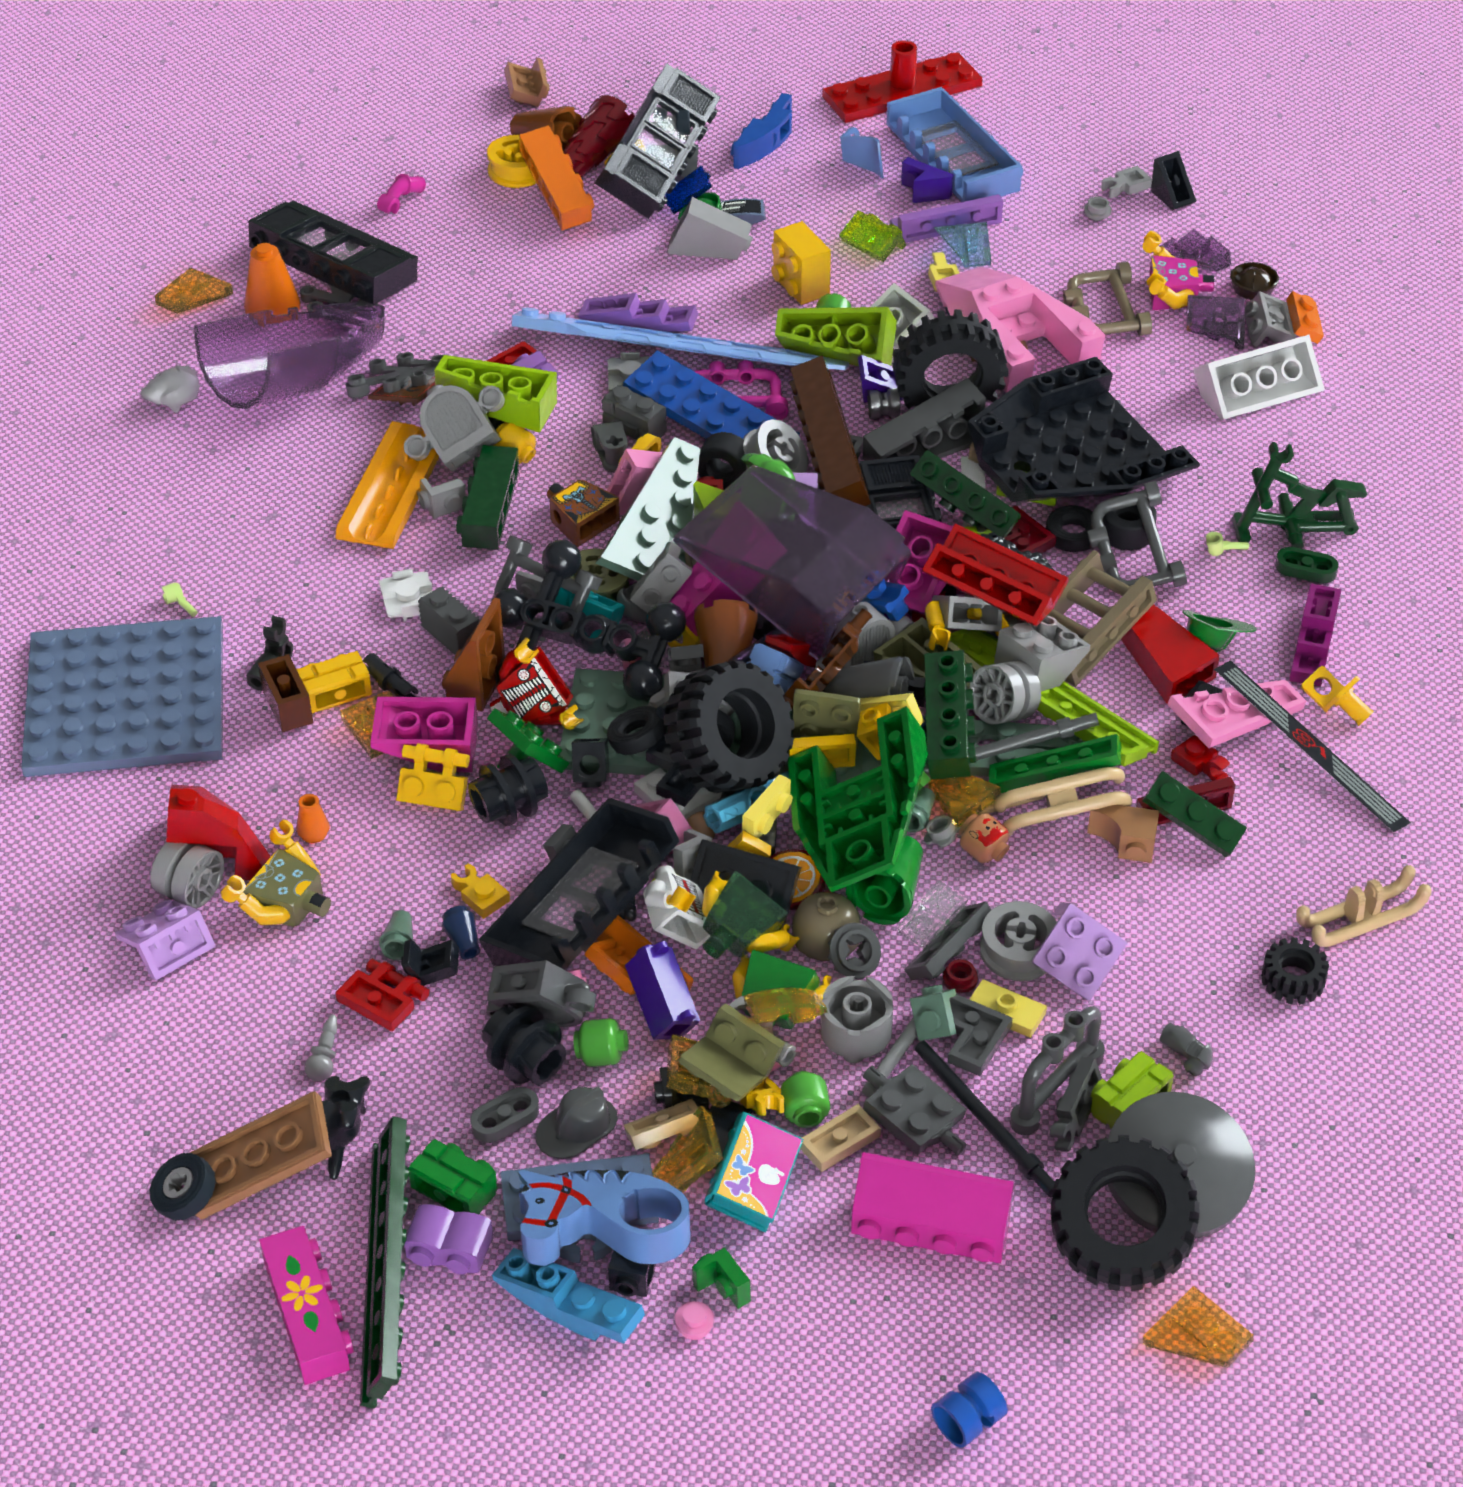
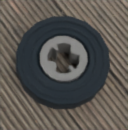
(183, 1202)

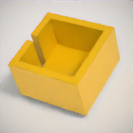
(801, 262)

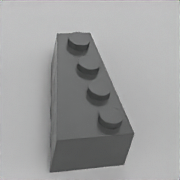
(933, 426)

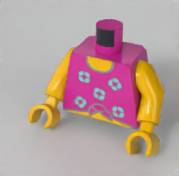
(1172, 277)

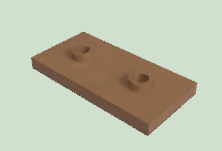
(266, 1151)

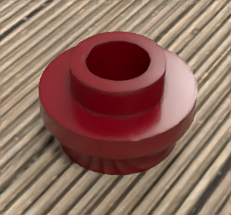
(960, 976)

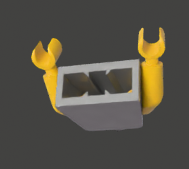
(960, 613)

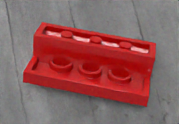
(996, 575)

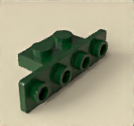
(965, 496)

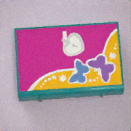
(753, 1171)

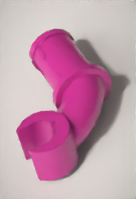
(402, 185)

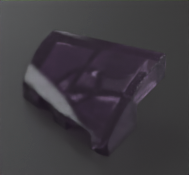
(1206, 252)
(1217, 318)

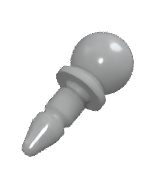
(319, 1065)

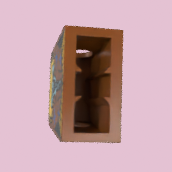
(582, 510)

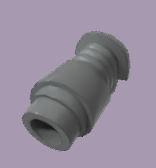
(1185, 1043)

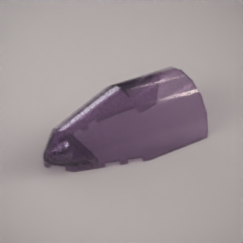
(284, 356)

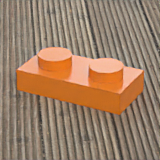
(1305, 316)

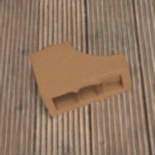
(1127, 829)

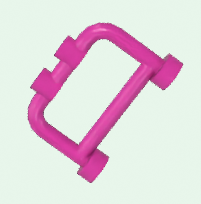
(745, 373)

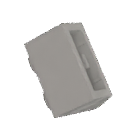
(1047, 649)

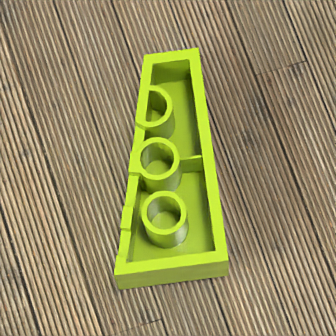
(838, 332)
(527, 391)

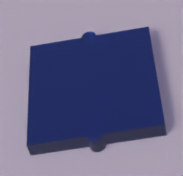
(691, 186)

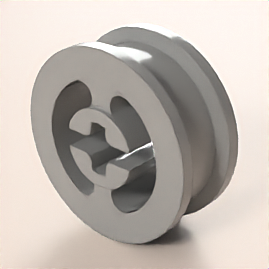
(779, 442)
(1021, 925)

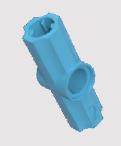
(729, 810)

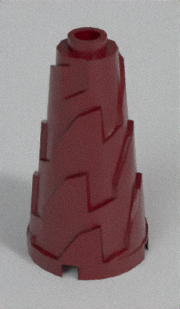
(598, 133)

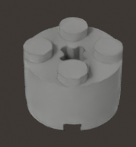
(857, 1018)

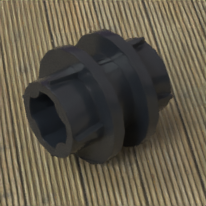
(504, 791)
(523, 1044)

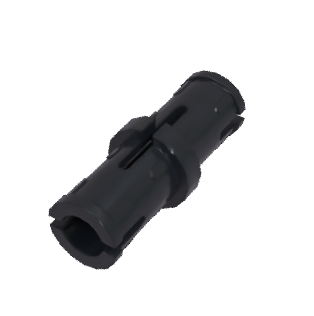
(388, 677)

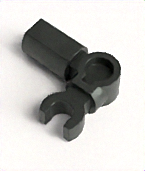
(276, 645)

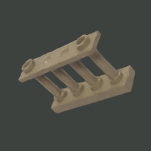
(1114, 620)

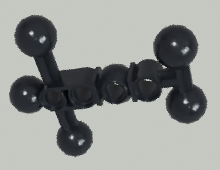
(561, 561)

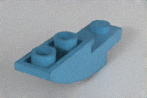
(566, 1300)

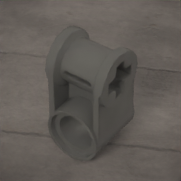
(610, 443)

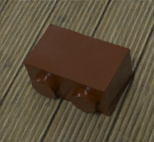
(285, 693)

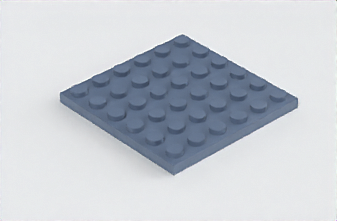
(124, 696)

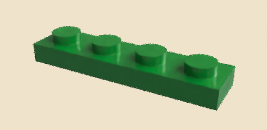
(1056, 763)

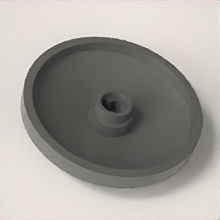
(1205, 1142)

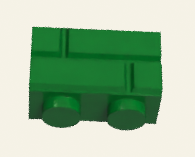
(453, 1178)

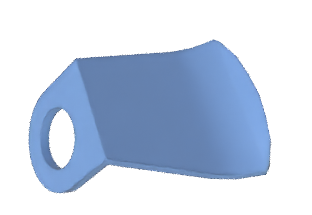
(862, 151)

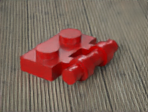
(376, 1000)

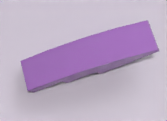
(630, 312)

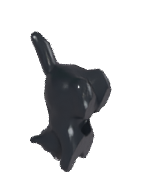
(341, 1110)

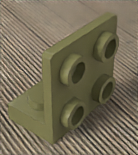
(825, 714)
(733, 1054)

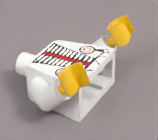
(676, 907)

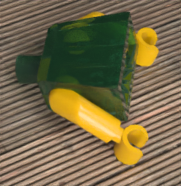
(742, 919)

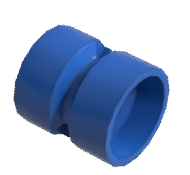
(965, 1412)

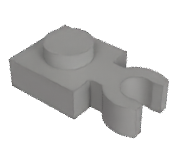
(1128, 180)

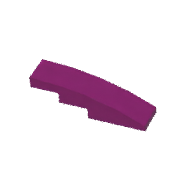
(1315, 632)

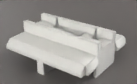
(403, 592)

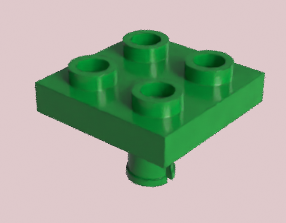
(528, 740)

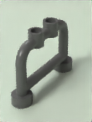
(1099, 538)
(519, 557)
(1078, 1027)

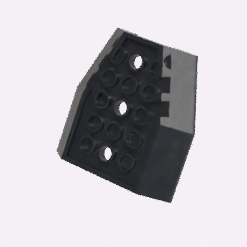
(1069, 439)

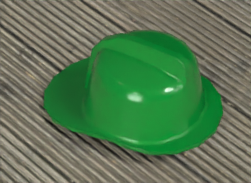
(1215, 631)

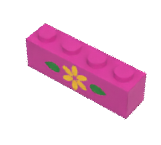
(305, 1305)

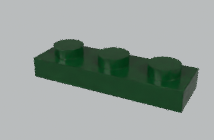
(1194, 814)

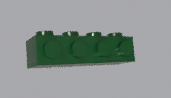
(488, 497)
(948, 715)

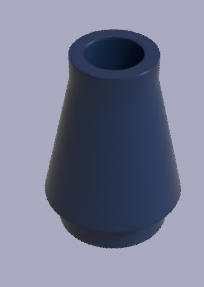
(461, 928)

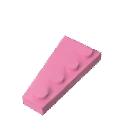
(1229, 714)

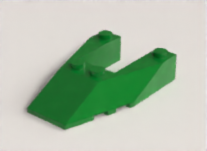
(863, 821)

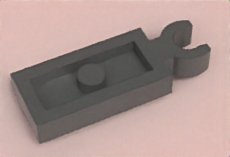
(1075, 1104)

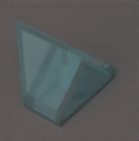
(968, 242)

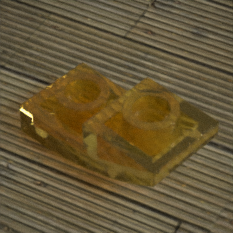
(798, 1003)

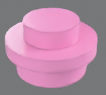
(694, 1320)

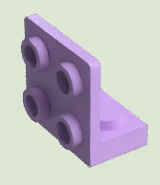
(167, 937)
(1078, 951)

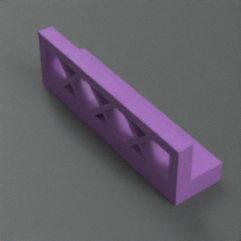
(920, 224)

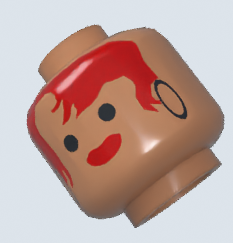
(984, 838)

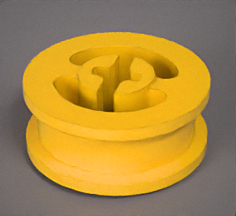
(507, 164)

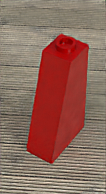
(1170, 654)

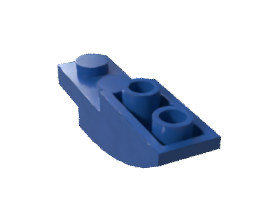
(764, 135)

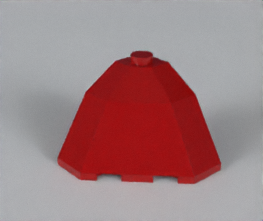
(204, 819)

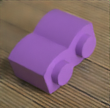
(448, 1239)

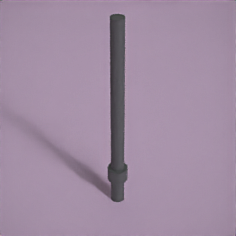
(1064, 728)

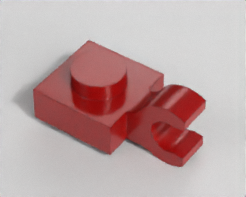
(1198, 758)

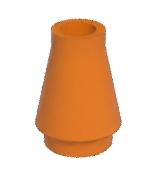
(311, 820)

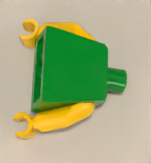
(769, 972)

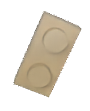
(652, 1129)
(840, 1137)

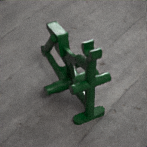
(1298, 517)

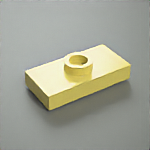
(1025, 1012)

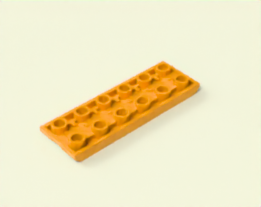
(386, 491)

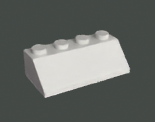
(1260, 378)

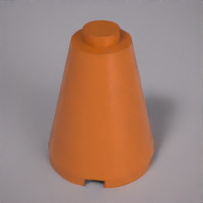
(269, 282)

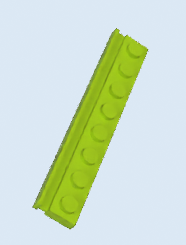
(1066, 702)

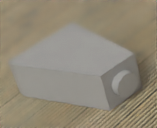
(709, 233)

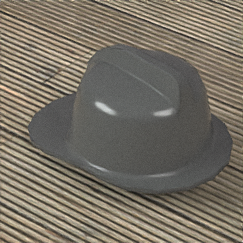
(576, 1123)

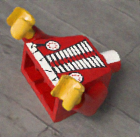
(534, 689)

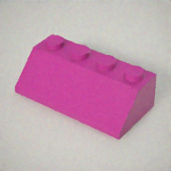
(932, 1207)

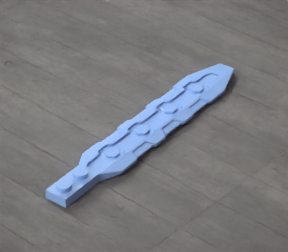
(559, 323)

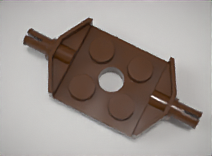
(845, 647)

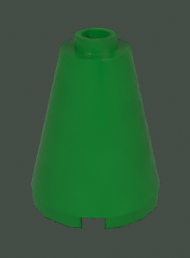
(890, 893)

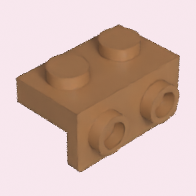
(527, 84)

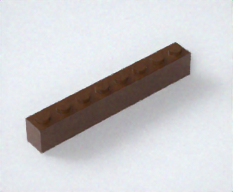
(827, 432)

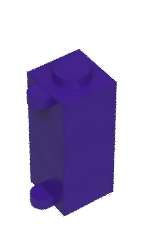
(662, 991)

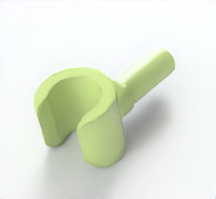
(1217, 545)
(174, 593)

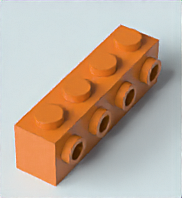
(556, 177)

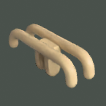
(1062, 797)
(1364, 909)

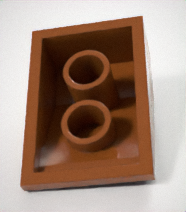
(476, 662)

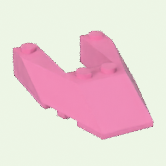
(1020, 314)

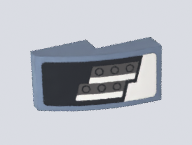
(746, 209)

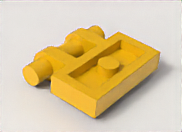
(433, 788)

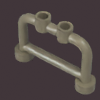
(1117, 277)

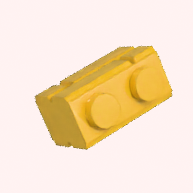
(336, 681)

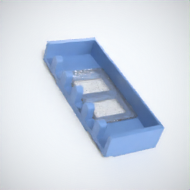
(950, 139)

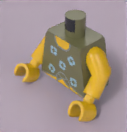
(284, 886)

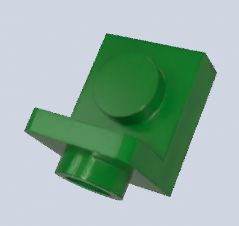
(725, 1273)

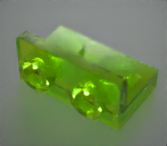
(872, 235)

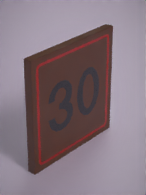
(407, 393)

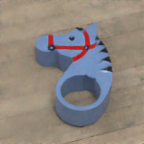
(601, 1204)

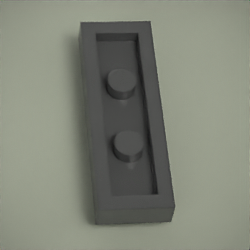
(948, 942)

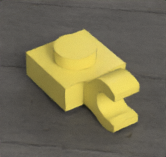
(940, 268)

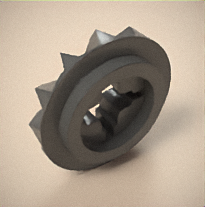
(868, 951)

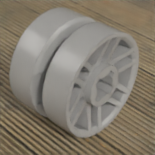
(1005, 692)
(187, 873)

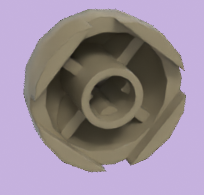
(817, 920)

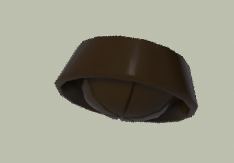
(1253, 277)

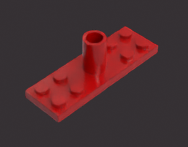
(870, 94)

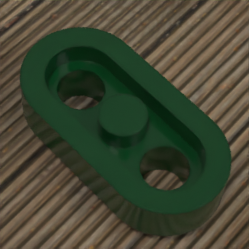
(1306, 565)

